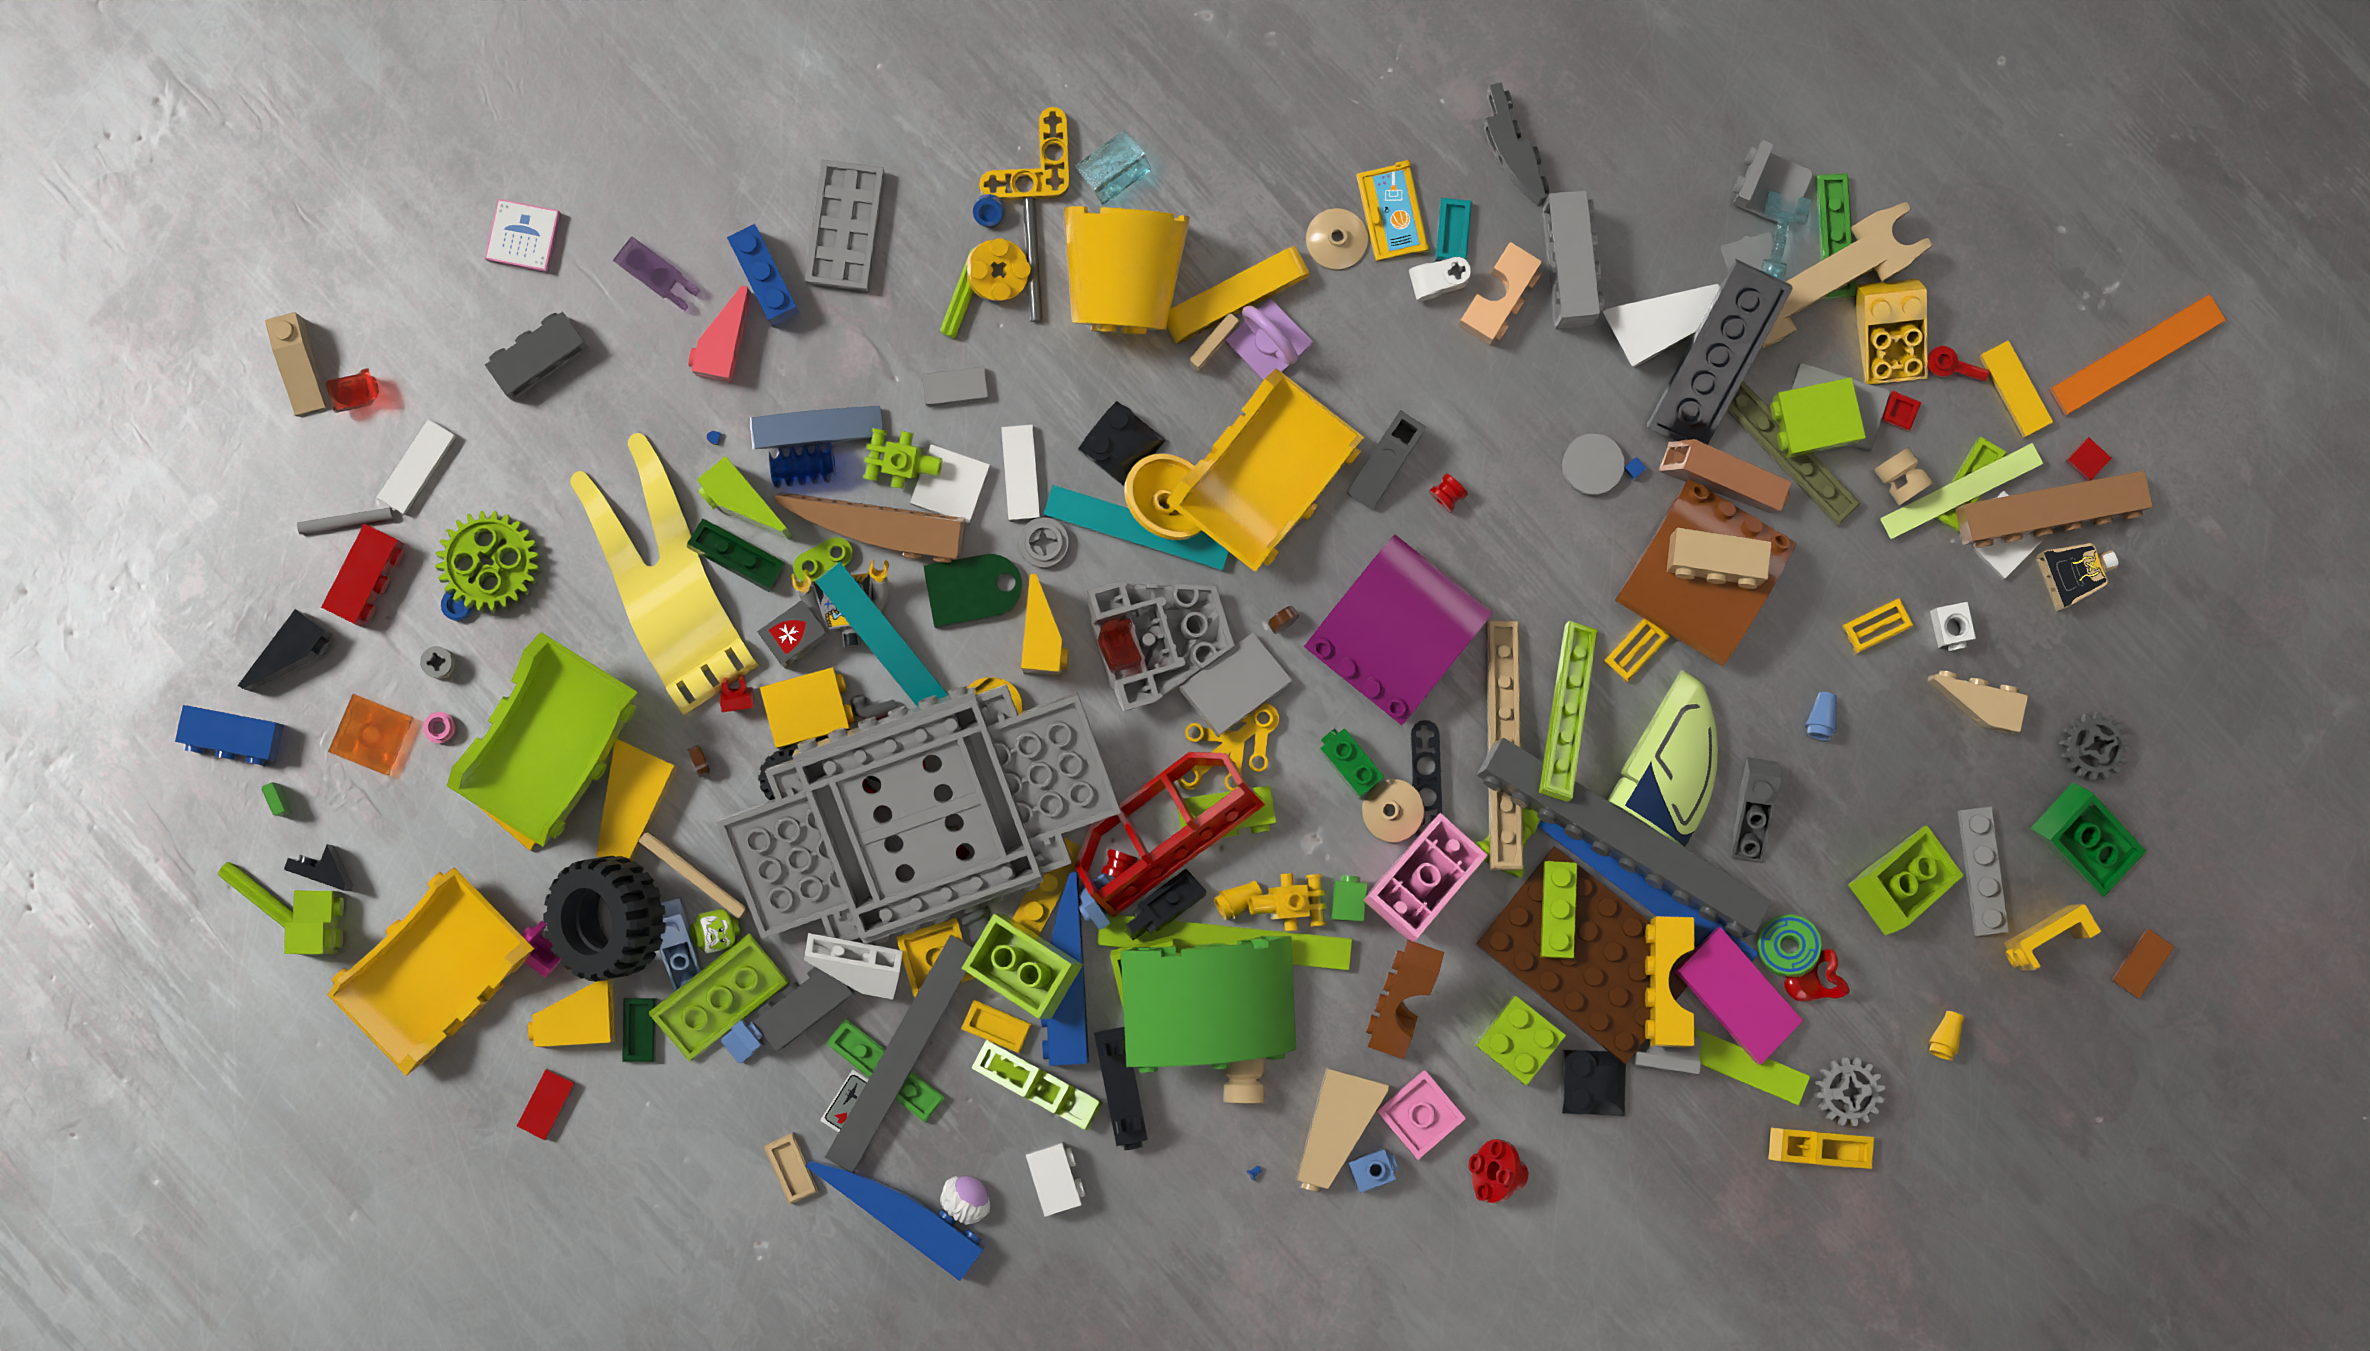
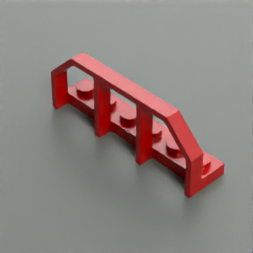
(1177, 849)

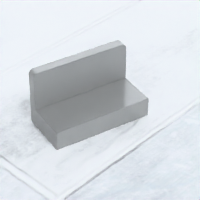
(1669, 1058)

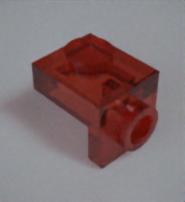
(352, 391)
(1118, 645)

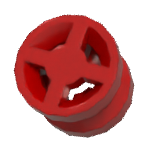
(1448, 492)
(1118, 863)

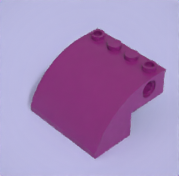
(1398, 629)

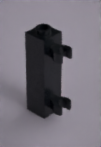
(1121, 1089)

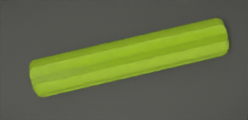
(957, 305)
(256, 893)

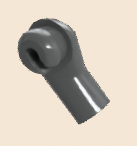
(864, 710)

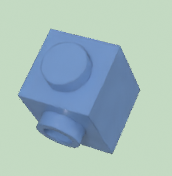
(1373, 1169)

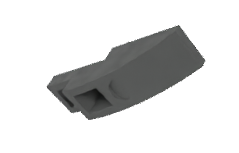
(1516, 157)

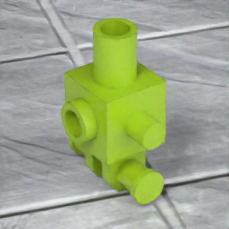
(899, 459)

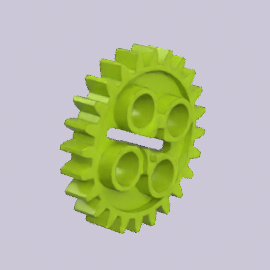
(464, 545)

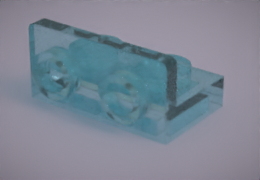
(1113, 167)

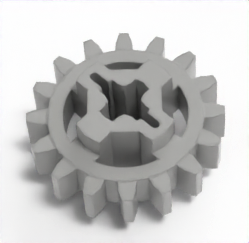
(1846, 1077)

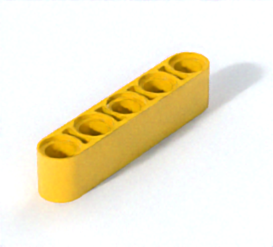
(1236, 293)

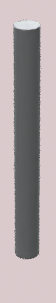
(1032, 257)

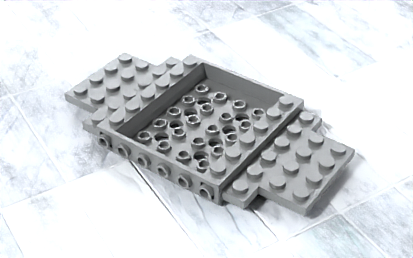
(1012, 782)

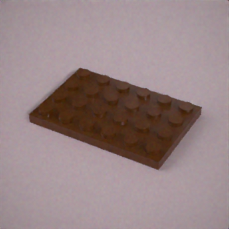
(1607, 977)

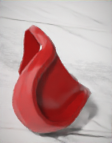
(1809, 985)

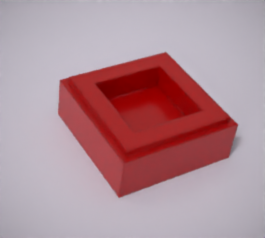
(1900, 411)
(2088, 459)

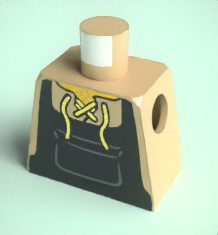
(2075, 572)

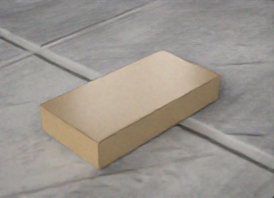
(1214, 342)
(791, 1168)

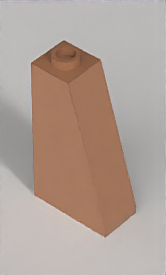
(1725, 475)

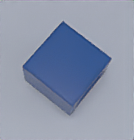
(1634, 468)

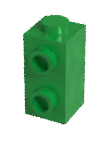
(1350, 761)

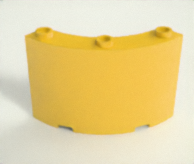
(1266, 471)
(430, 971)

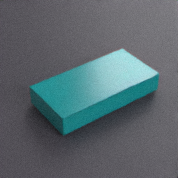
(1453, 228)

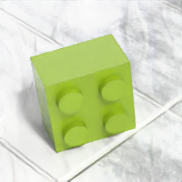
(1519, 1040)

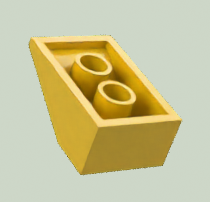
(1042, 642)

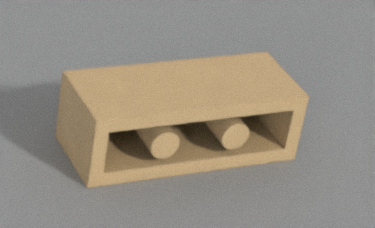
(1718, 558)

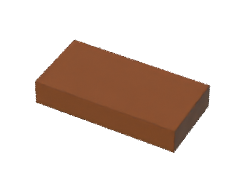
(2142, 963)

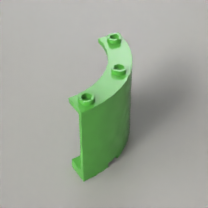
(1208, 1003)

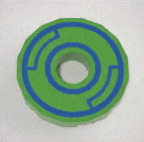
(1793, 928)

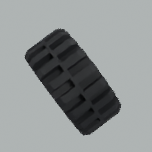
(575, 923)

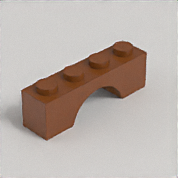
(1413, 976)

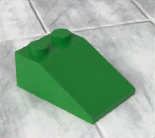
(2088, 838)

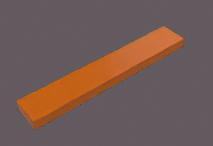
(2137, 354)

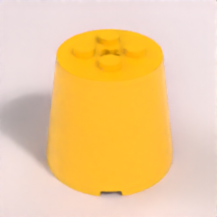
(1123, 267)

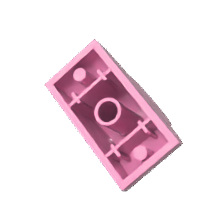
(1425, 878)

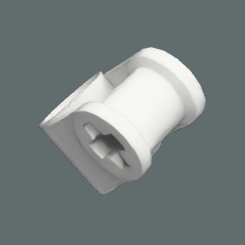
(1434, 280)

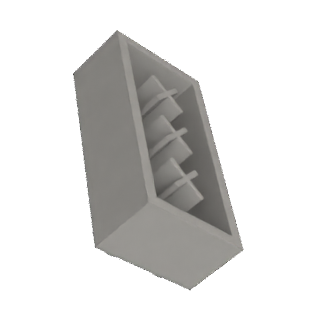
(1571, 259)

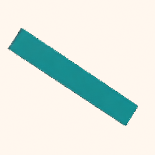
(1119, 523)
(879, 634)

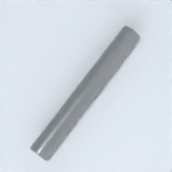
(345, 520)

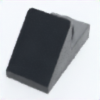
(329, 872)

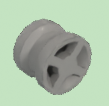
(445, 662)

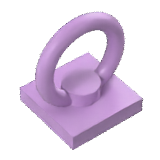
(1268, 339)

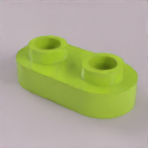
(822, 558)

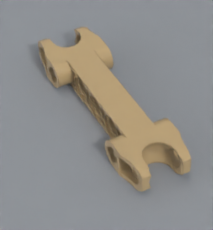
(1873, 250)

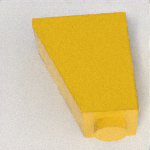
(577, 1019)

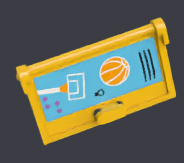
(1392, 200)

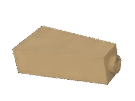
(1338, 1121)

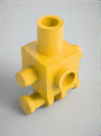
(1291, 902)

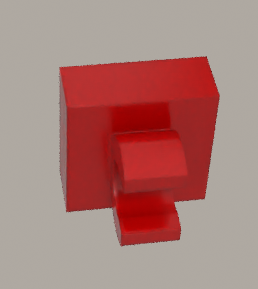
(737, 698)

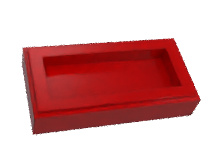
(545, 1104)

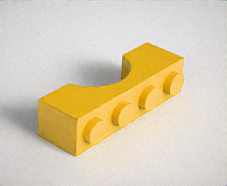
(1668, 1022)

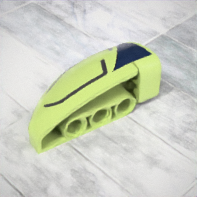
(1673, 764)

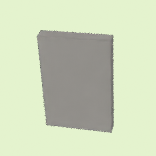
(1869, 398)
(1235, 684)

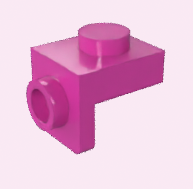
(541, 957)

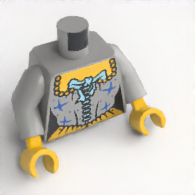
(872, 583)

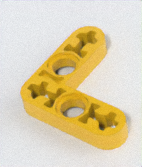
(1037, 175)

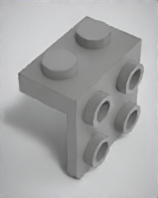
(1770, 173)

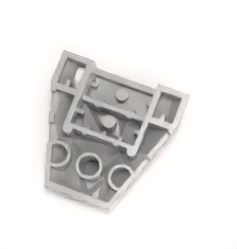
(1173, 629)

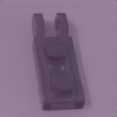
(653, 271)

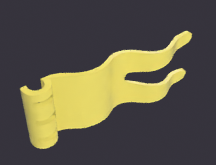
(672, 601)

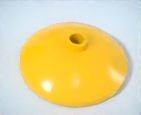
(1151, 484)

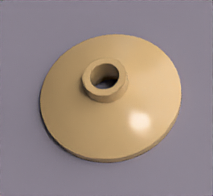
(1335, 254)
(1408, 810)

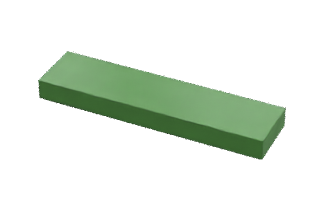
(1834, 221)
(865, 1054)

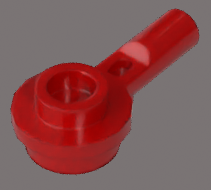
(1944, 361)

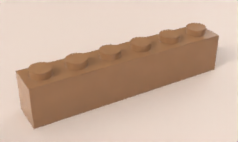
(2054, 508)

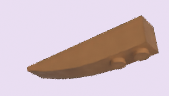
(883, 526)

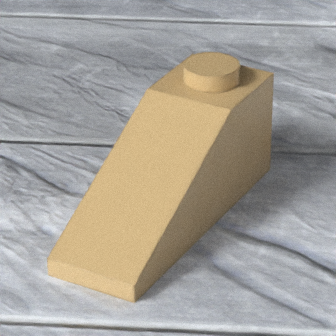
(296, 362)

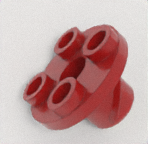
(1497, 1171)

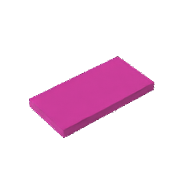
(1738, 995)

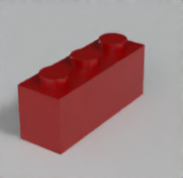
(363, 575)

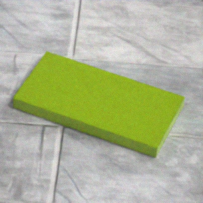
(719, 997)

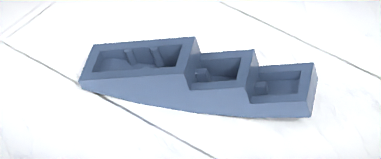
(814, 427)

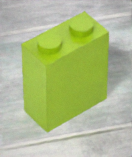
(1817, 417)

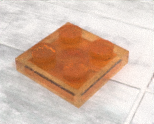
(370, 734)

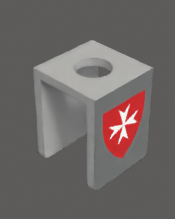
(793, 634)

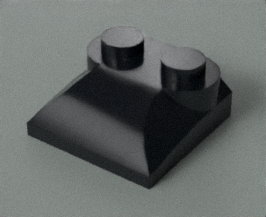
(1120, 442)
(1592, 1083)

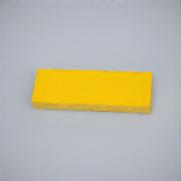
(2016, 389)

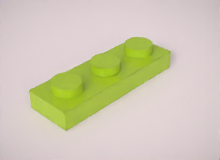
(1558, 910)

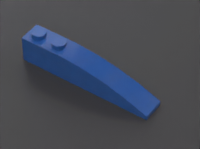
(1068, 1026)
(907, 1217)

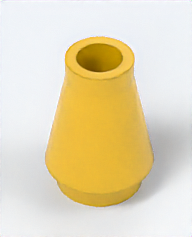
(1235, 900)
(1947, 1037)

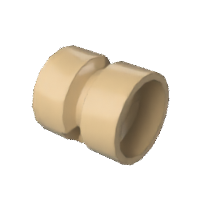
(1900, 464)
(1244, 1081)

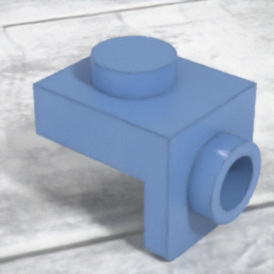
(1090, 908)
(743, 1040)

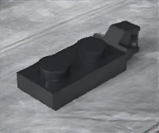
(1165, 904)

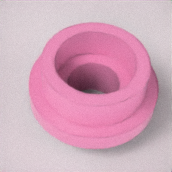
(430, 723)

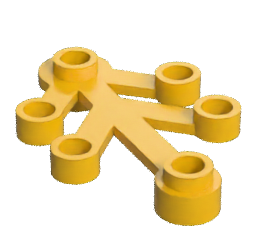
(1233, 743)

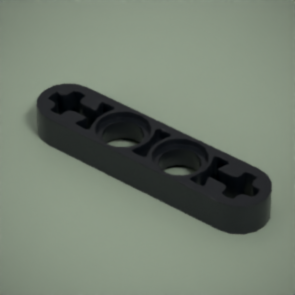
(1430, 781)

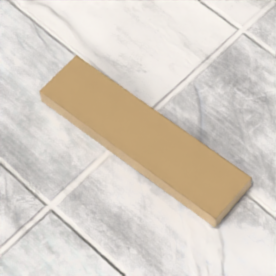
(694, 875)

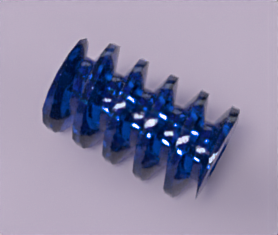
(802, 465)

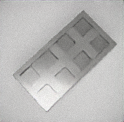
(844, 225)

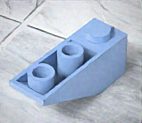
(677, 946)

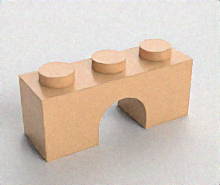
(1487, 318)

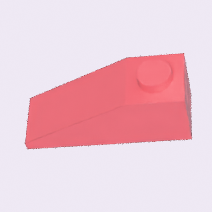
(720, 343)

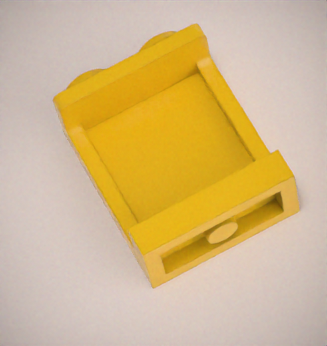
(806, 707)
(2072, 917)

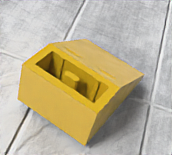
(1892, 330)

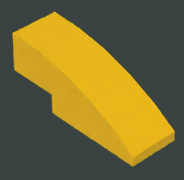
(1821, 1148)

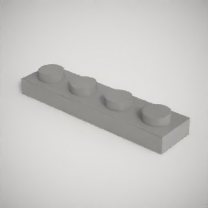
(1983, 871)

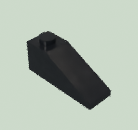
(292, 646)

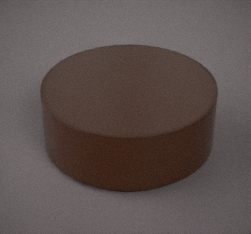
(1283, 619)
(699, 761)

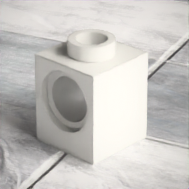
(1959, 613)

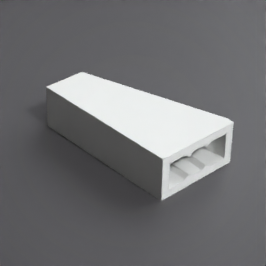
(1659, 323)

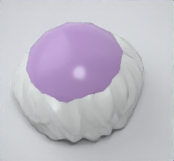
(965, 1199)

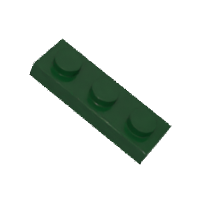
(735, 555)

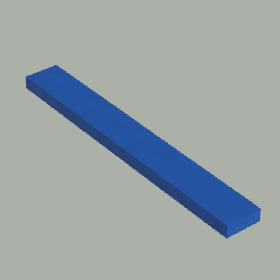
(1654, 900)

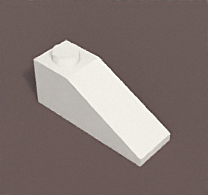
(859, 965)

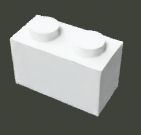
(1055, 1179)

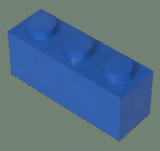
(763, 275)
(229, 734)

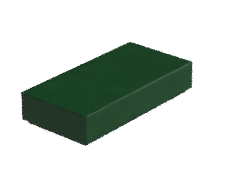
(639, 1030)

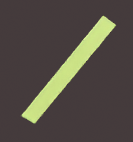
(1961, 491)

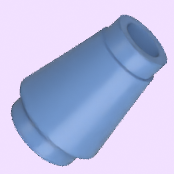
(1822, 719)

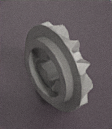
(1031, 534)

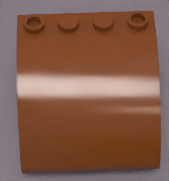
(1693, 610)

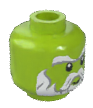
(714, 930)

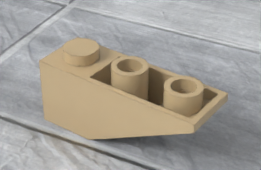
(1986, 705)

